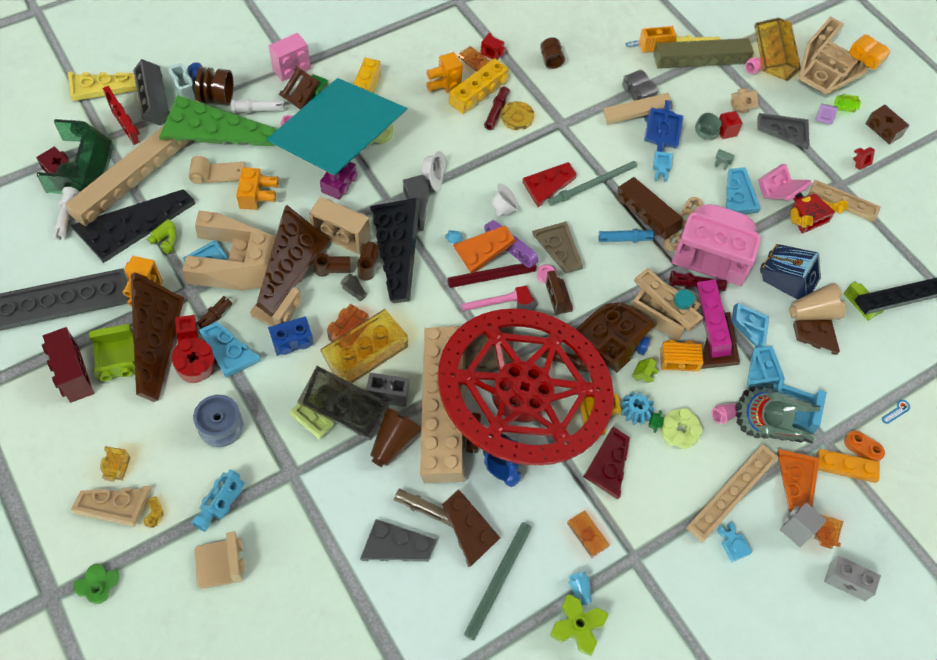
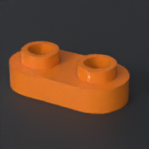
(864, 447)

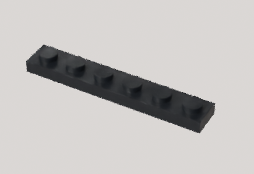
(897, 296)

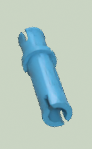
(630, 235)

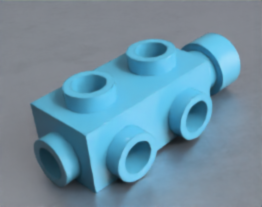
(220, 499)

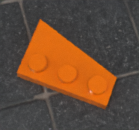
(484, 247)
(798, 477)

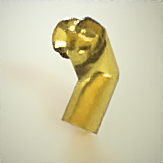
(156, 513)

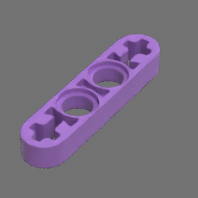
(518, 249)

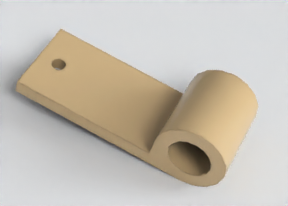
(203, 172)

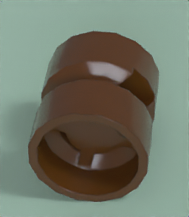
(552, 53)

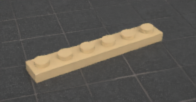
(732, 493)

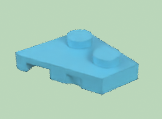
(751, 324)
(764, 367)

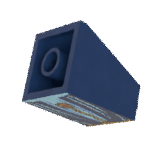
(792, 270)

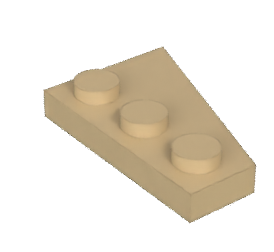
(114, 506)

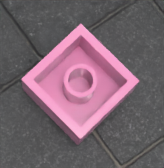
(288, 54)

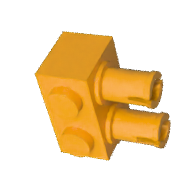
(448, 73)
(250, 186)
(143, 267)

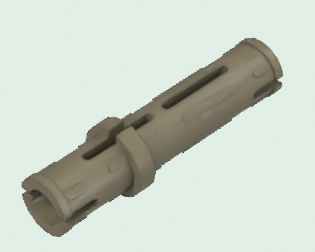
(420, 505)

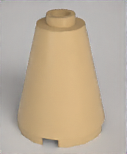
(820, 305)

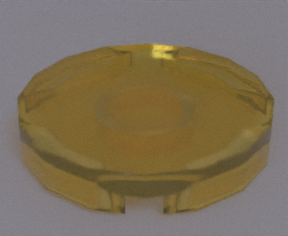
(517, 115)

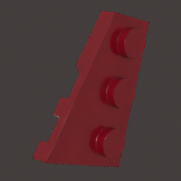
(608, 463)

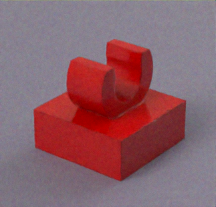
(864, 157)

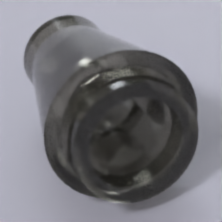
(353, 287)

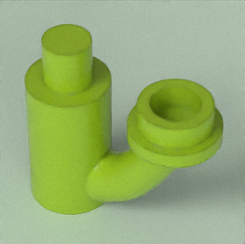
(161, 232)

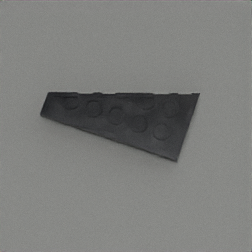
(122, 228)
(396, 239)

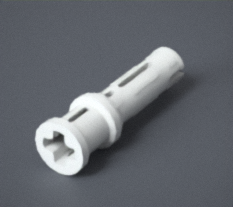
(248, 106)
(64, 217)

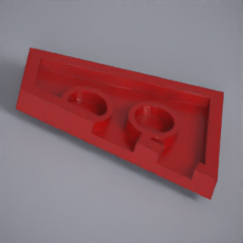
(122, 118)
(547, 182)

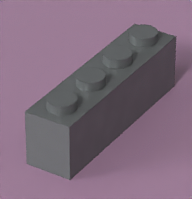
(151, 92)

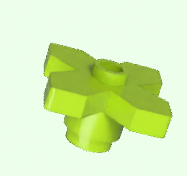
(588, 621)

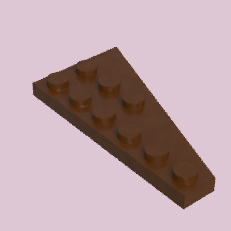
(290, 259)
(153, 333)

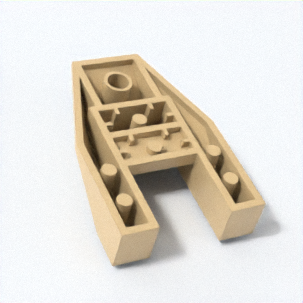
(826, 63)
(247, 257)

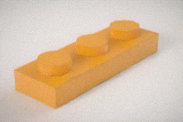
(848, 466)

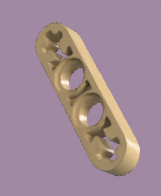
(685, 211)

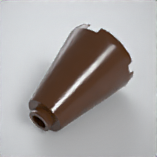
(393, 437)

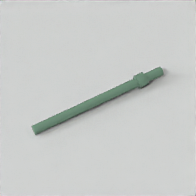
(566, 194)

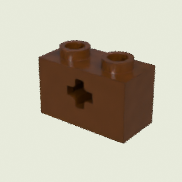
(887, 124)

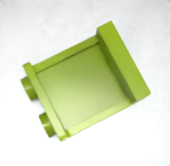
(113, 352)

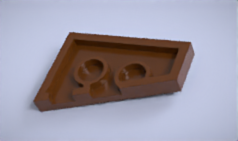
(471, 529)

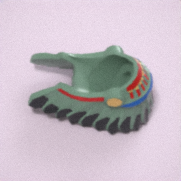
(771, 414)

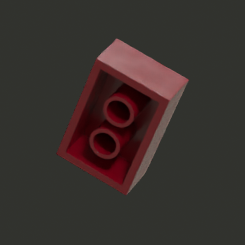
(67, 365)

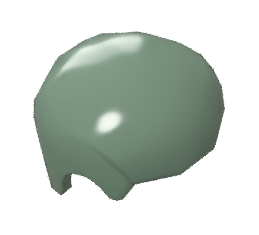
(708, 126)

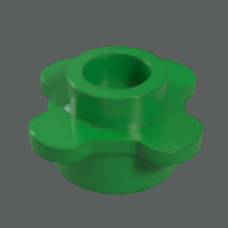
(656, 421)

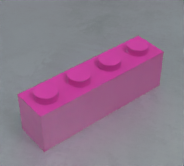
(714, 318)

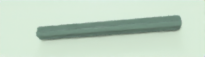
(497, 581)

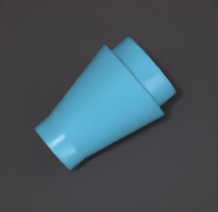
(581, 587)

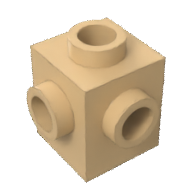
(744, 100)

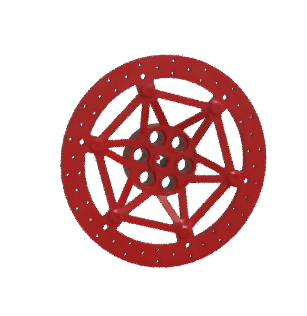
(523, 389)

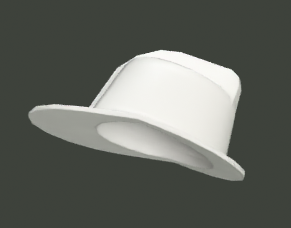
(434, 169)
(504, 201)

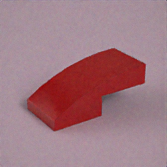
(186, 327)

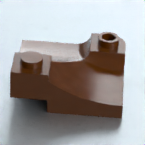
(616, 332)

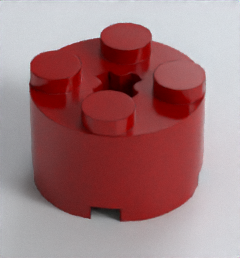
(200, 368)

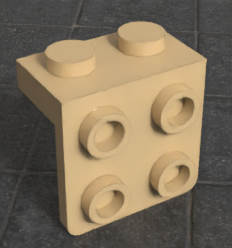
(283, 313)
(219, 562)

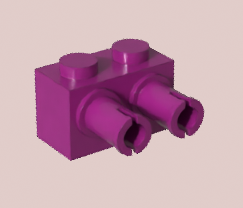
(339, 184)

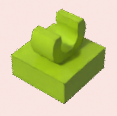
(644, 370)

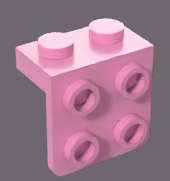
(779, 185)

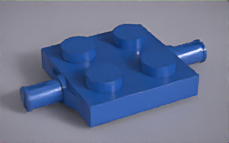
(663, 127)

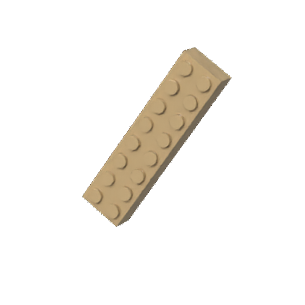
(441, 442)

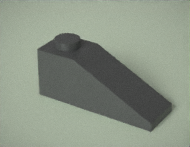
(418, 188)

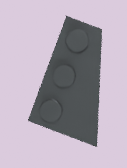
(786, 128)
(396, 543)

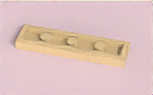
(635, 108)
(855, 204)
(665, 297)

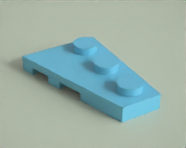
(740, 192)

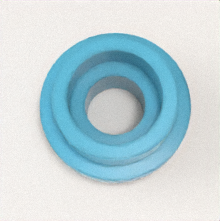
(454, 236)

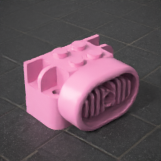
(718, 244)

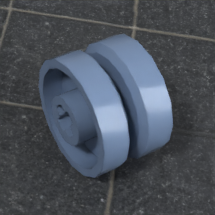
(218, 420)

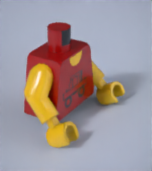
(813, 211)

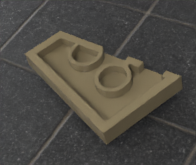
(560, 246)

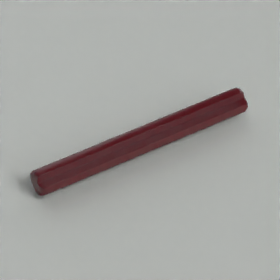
(490, 274)

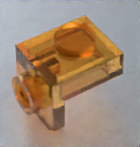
(829, 532)

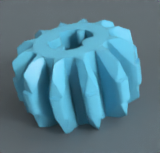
(637, 408)

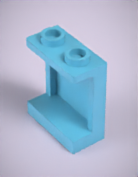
(804, 420)

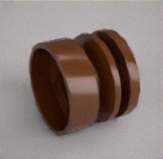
(214, 86)

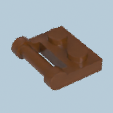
(304, 90)

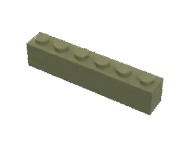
(703, 53)

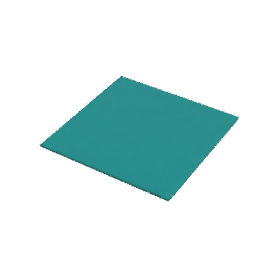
(336, 125)

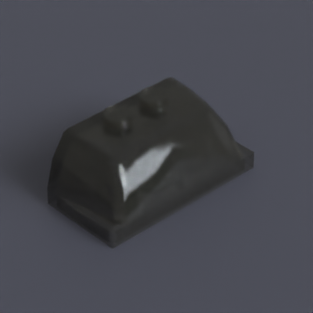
(343, 402)

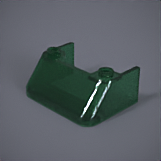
(90, 162)

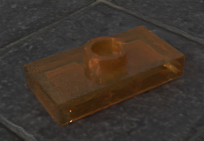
(473, 58)
(588, 534)

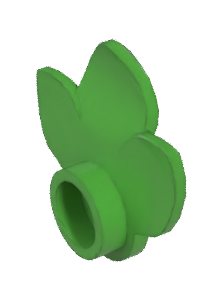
(96, 580)

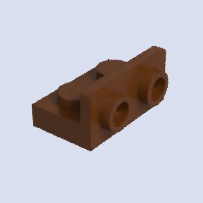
(558, 293)

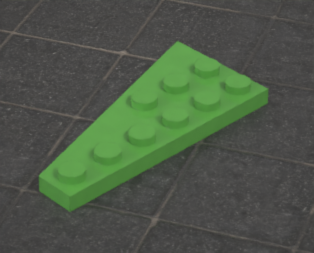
(211, 125)

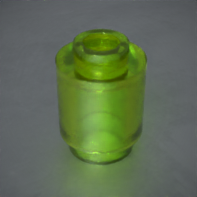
(847, 102)

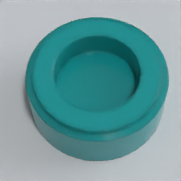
(684, 299)

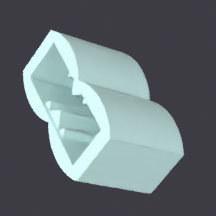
(182, 82)

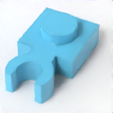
(662, 163)
(734, 545)

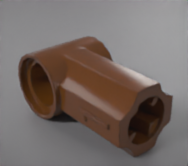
(367, 261)
(332, 264)

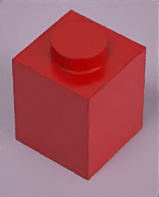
(730, 125)

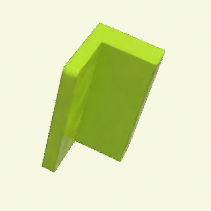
(852, 292)

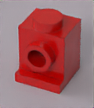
(492, 47)

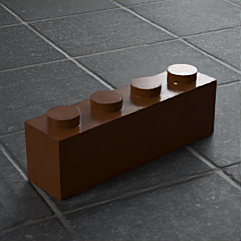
(649, 208)

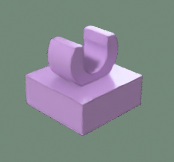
(826, 113)

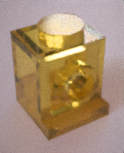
(114, 464)

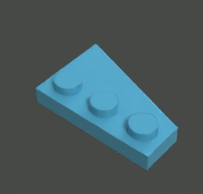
(227, 350)

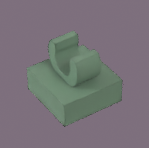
(725, 157)

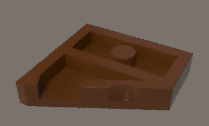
(817, 333)

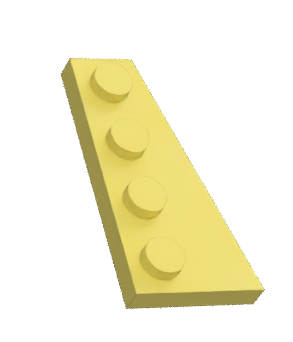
(90, 86)

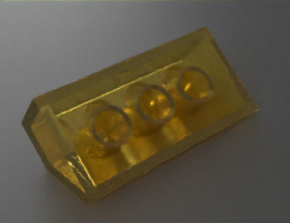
(777, 48)
(365, 347)

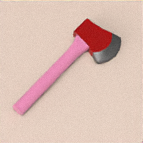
(521, 295)

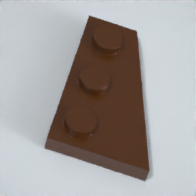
(730, 360)

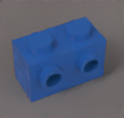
(291, 336)

